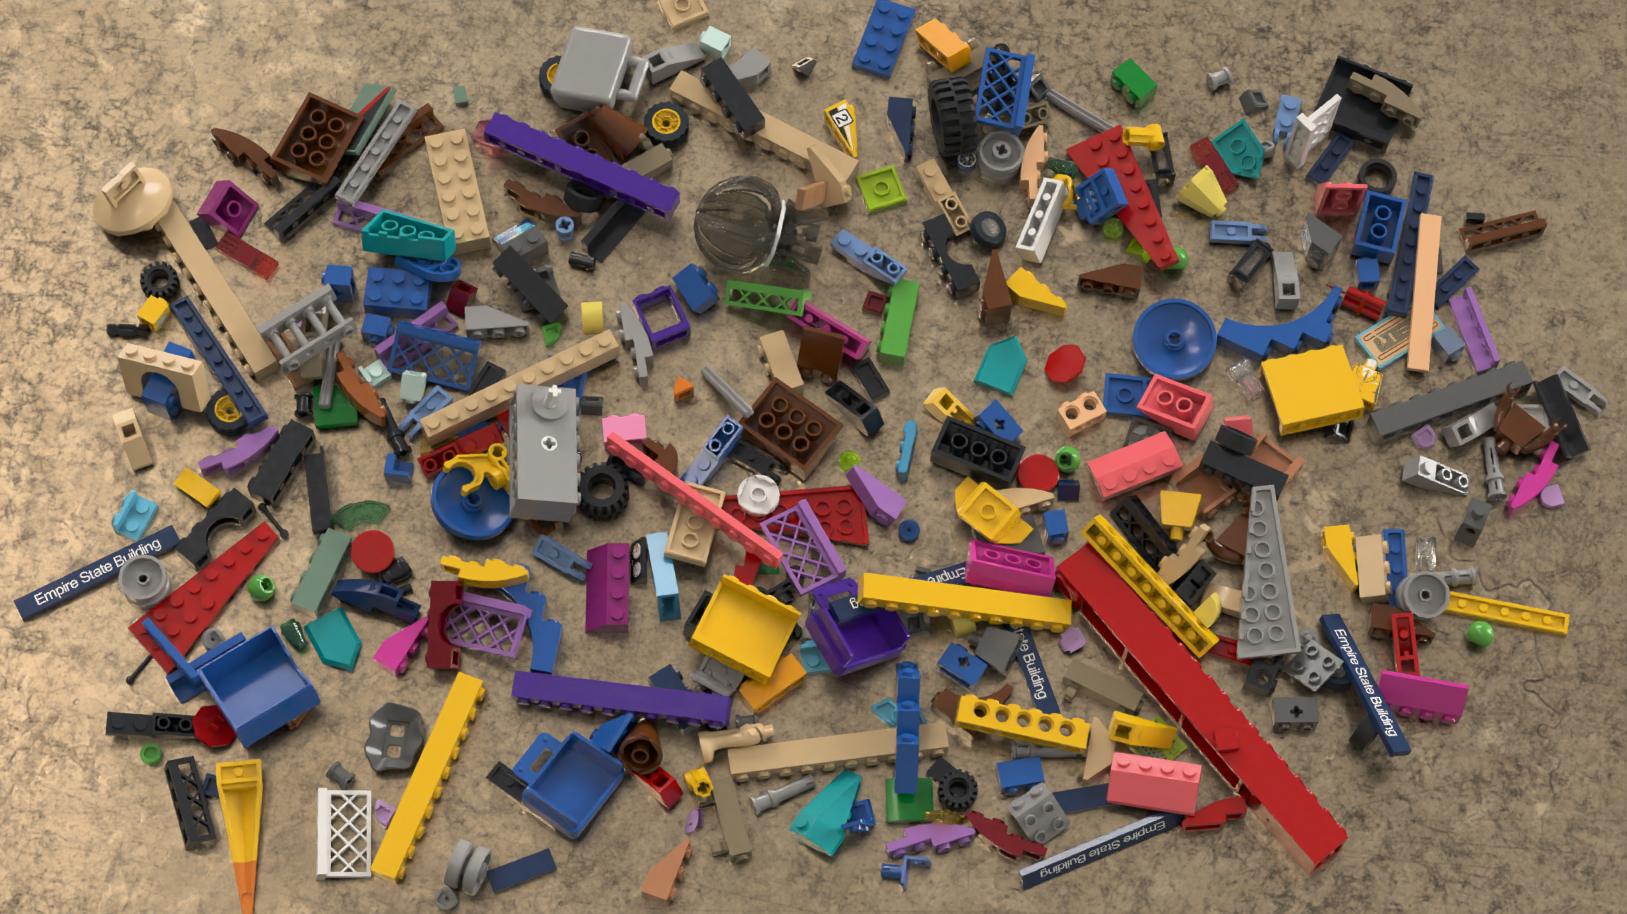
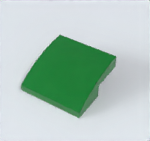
(339, 414)
(909, 807)

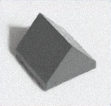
(592, 405)

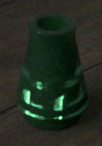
(1063, 167)
(293, 633)

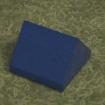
(1068, 490)

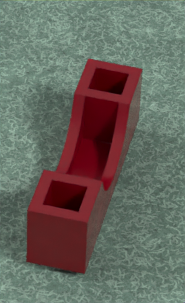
(444, 598)

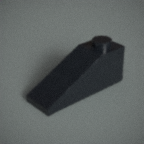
(855, 407)

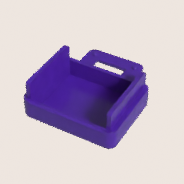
(857, 641)

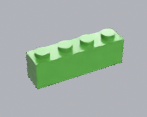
(899, 321)

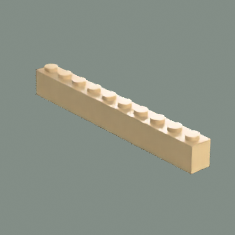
(776, 136)
(216, 293)
(496, 397)
(829, 752)

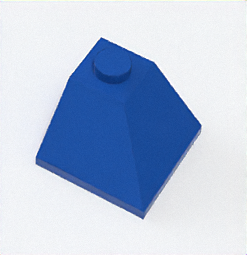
(613, 733)

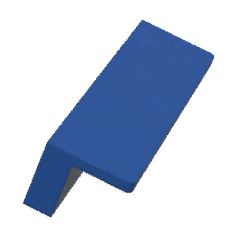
(182, 686)

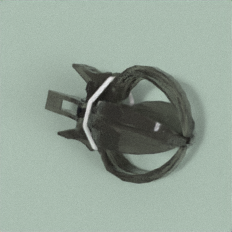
(746, 228)

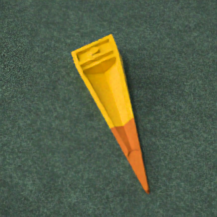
(241, 801)

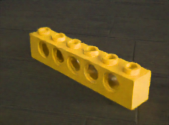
(1011, 729)

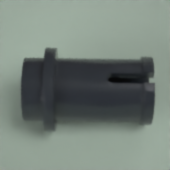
(582, 260)

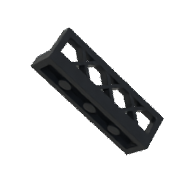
(303, 210)
(1149, 527)
(181, 805)

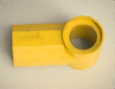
(1149, 136)
(698, 781)

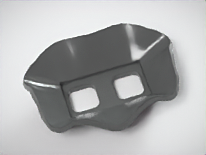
(380, 737)

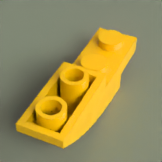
(493, 574)

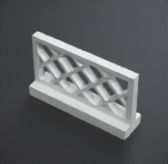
(1310, 131)
(324, 838)

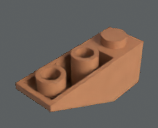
(663, 876)

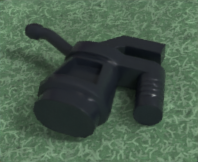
(395, 572)

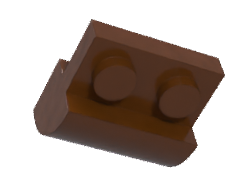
(664, 457)

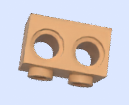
(1084, 417)

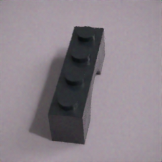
(960, 277)
(232, 509)

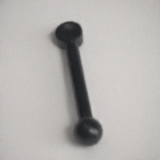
(283, 533)
(130, 679)

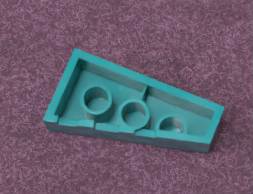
(408, 237)

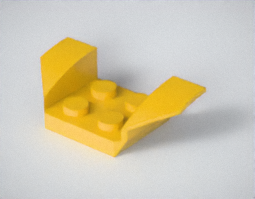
(990, 513)

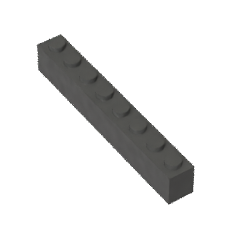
(1448, 401)

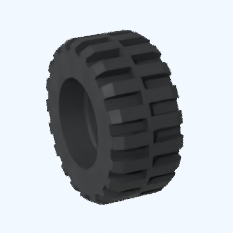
(953, 116)

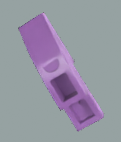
(250, 449)
(938, 835)

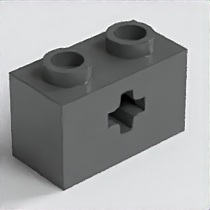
(1304, 707)

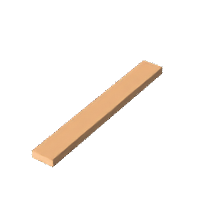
(1424, 293)

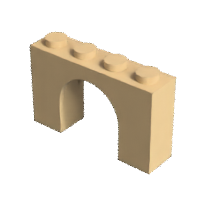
(187, 374)

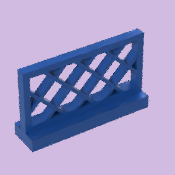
(1021, 95)
(437, 337)

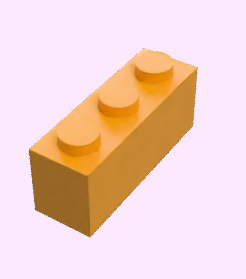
(943, 45)
(784, 678)

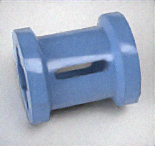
(561, 233)

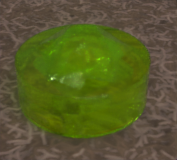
(1113, 228)
(848, 459)

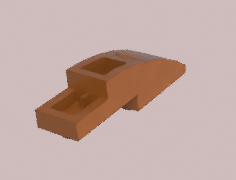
(359, 394)

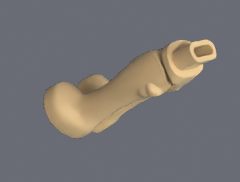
(740, 737)

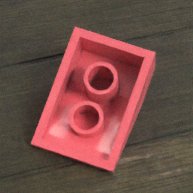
(1339, 198)
(1176, 406)

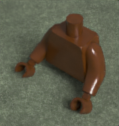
(1518, 429)
(1232, 542)

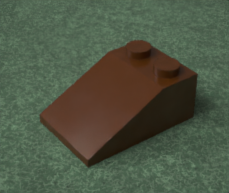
(583, 133)
(996, 300)
(820, 354)

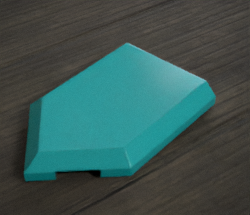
(1240, 150)
(1002, 366)
(334, 639)

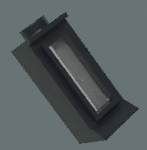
(1161, 162)
(1251, 264)

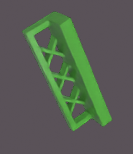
(766, 289)

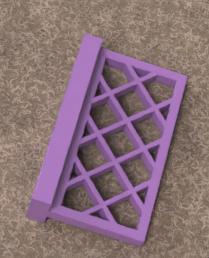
(821, 544)
(491, 607)

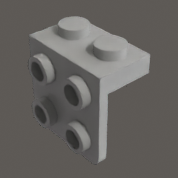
(718, 677)
(1039, 814)

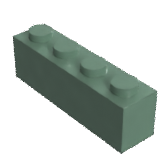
(322, 573)

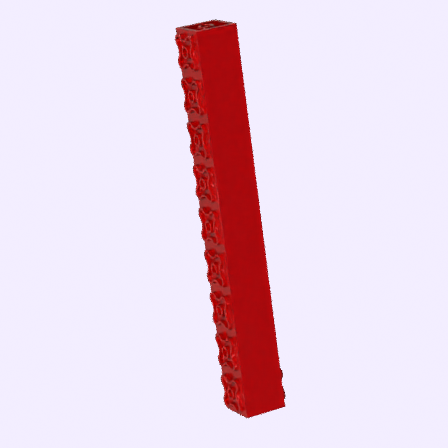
(1199, 708)

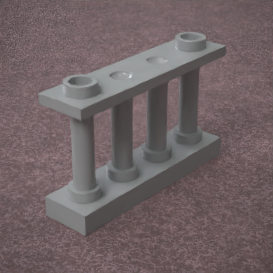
(299, 311)

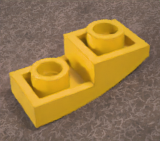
(197, 487)

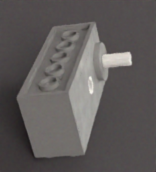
(543, 453)

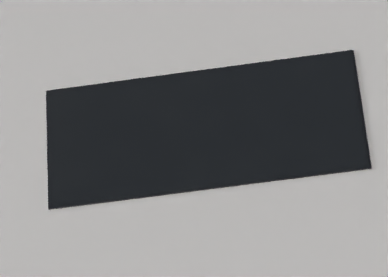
(203, 233)

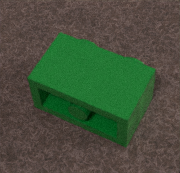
(1133, 83)

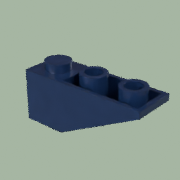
(899, 123)

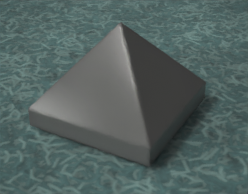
(805, 66)

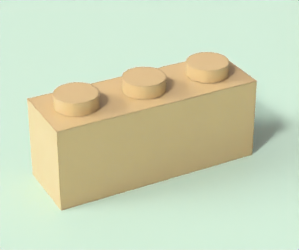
(780, 360)
(1373, 569)

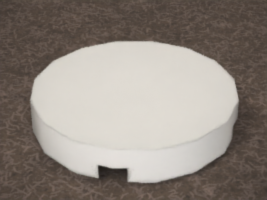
(758, 495)

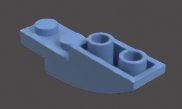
(868, 259)

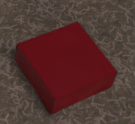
(874, 303)

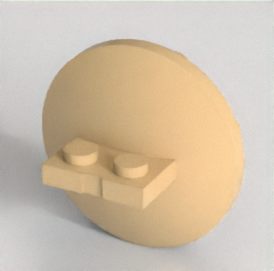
(133, 200)

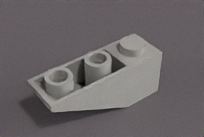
(671, 60)
(751, 68)
(1285, 281)
(489, 322)
(1470, 426)
(1435, 476)

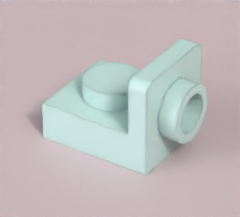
(375, 374)

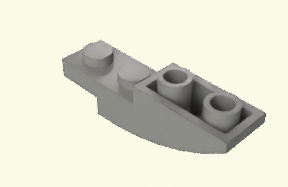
(635, 339)

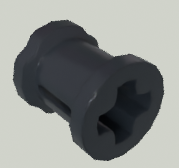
(303, 405)

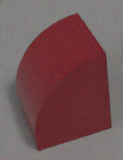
(461, 296)

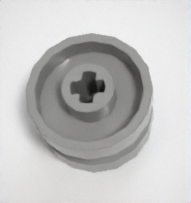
(1000, 157)
(144, 581)
(1434, 597)
(467, 867)

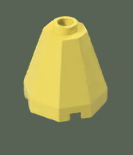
(1203, 194)

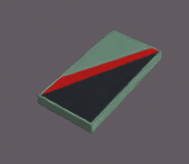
(372, 105)

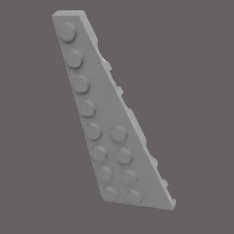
(1267, 604)

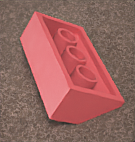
(1135, 465)
(1154, 783)

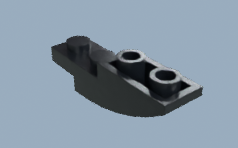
(150, 727)

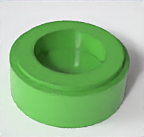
(151, 754)

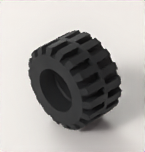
(603, 475)

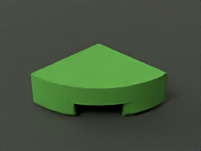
(551, 333)

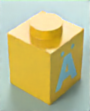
(154, 313)

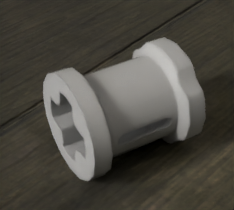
(1219, 78)

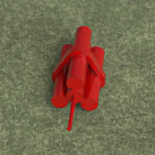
(1362, 302)

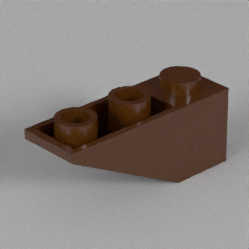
(1117, 279)
(1380, 624)

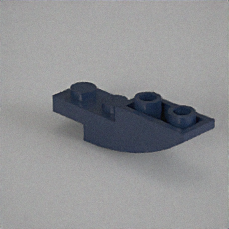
(370, 594)

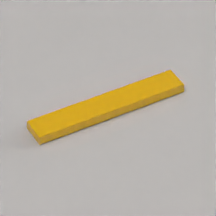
(1507, 614)

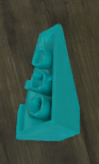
(821, 819)

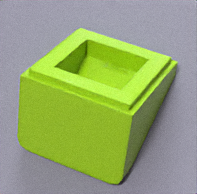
(1137, 251)

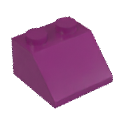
(227, 208)

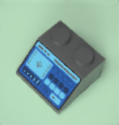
(525, 240)
(1319, 242)

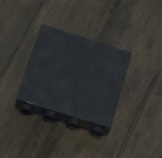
(1357, 114)

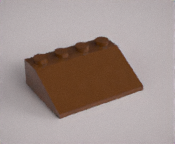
(315, 140)
(790, 428)

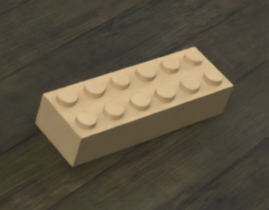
(458, 190)

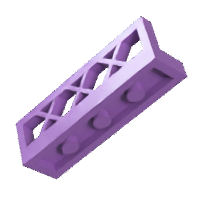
(361, 210)
(427, 319)
(1474, 331)

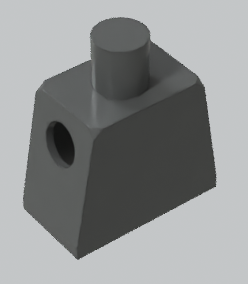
(1474, 518)
(997, 648)

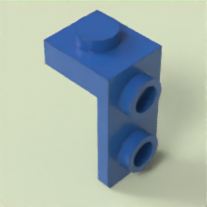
(861, 817)

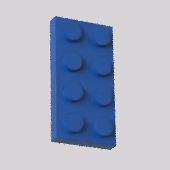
(883, 38)

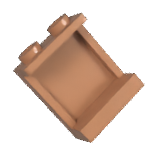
(1275, 457)
(1212, 489)

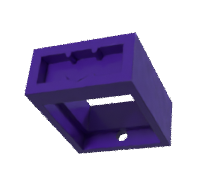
(668, 334)

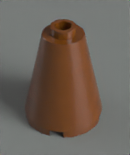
(617, 129)
(641, 748)

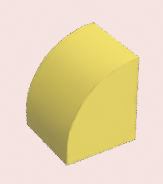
(592, 317)
(1209, 610)
(962, 627)

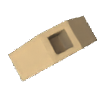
(132, 439)
(1098, 753)

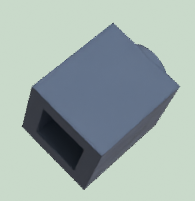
(1448, 345)

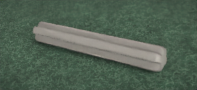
(1078, 111)
(329, 376)
(727, 392)

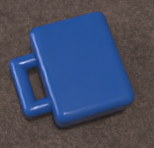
(570, 783)

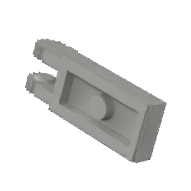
(1581, 391)

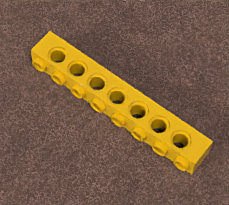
(1149, 585)

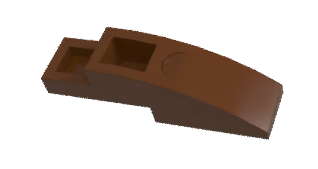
(246, 151)
(545, 209)

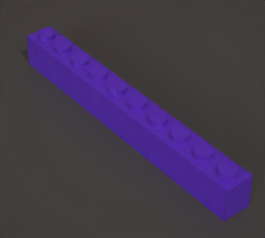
(582, 166)
(621, 698)

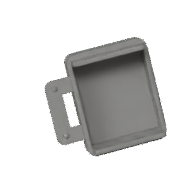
(594, 70)

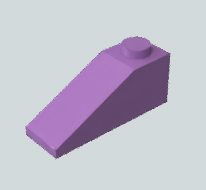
(877, 498)

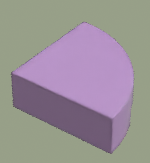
(384, 813)

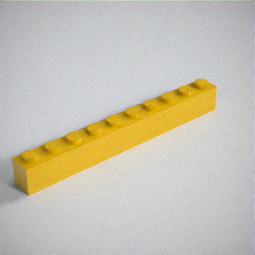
(964, 602)
(427, 778)

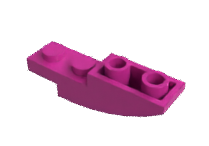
(1533, 483)

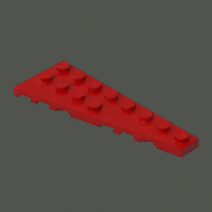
(1141, 214)
(836, 509)
(202, 598)

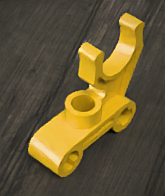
(483, 465)

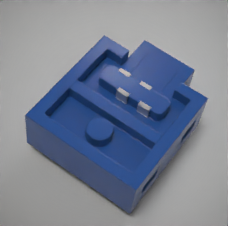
(1100, 197)

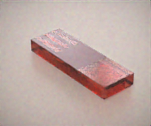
(1208, 155)
(246, 255)

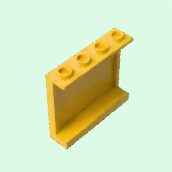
(1313, 389)
(744, 629)

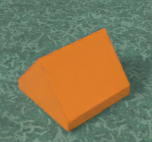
(682, 390)

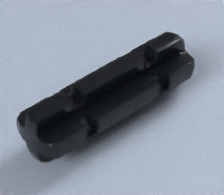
(127, 329)

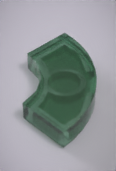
(360, 512)

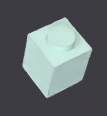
(715, 42)
(412, 386)

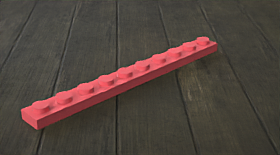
(698, 503)

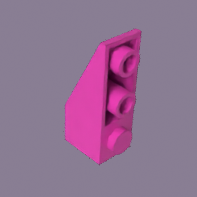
(397, 649)

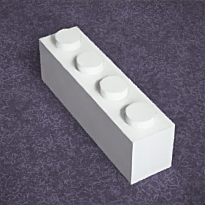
(1042, 220)

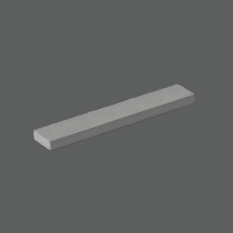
(376, 153)

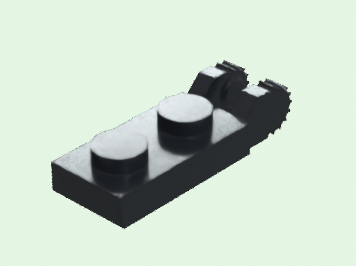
(756, 460)

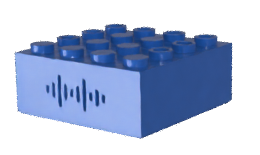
(258, 686)

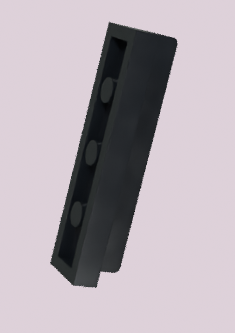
(610, 229)
(1557, 405)
(319, 492)

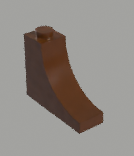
(946, 704)

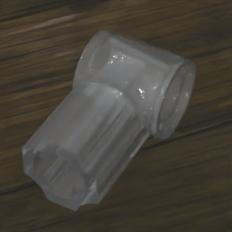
(1243, 374)

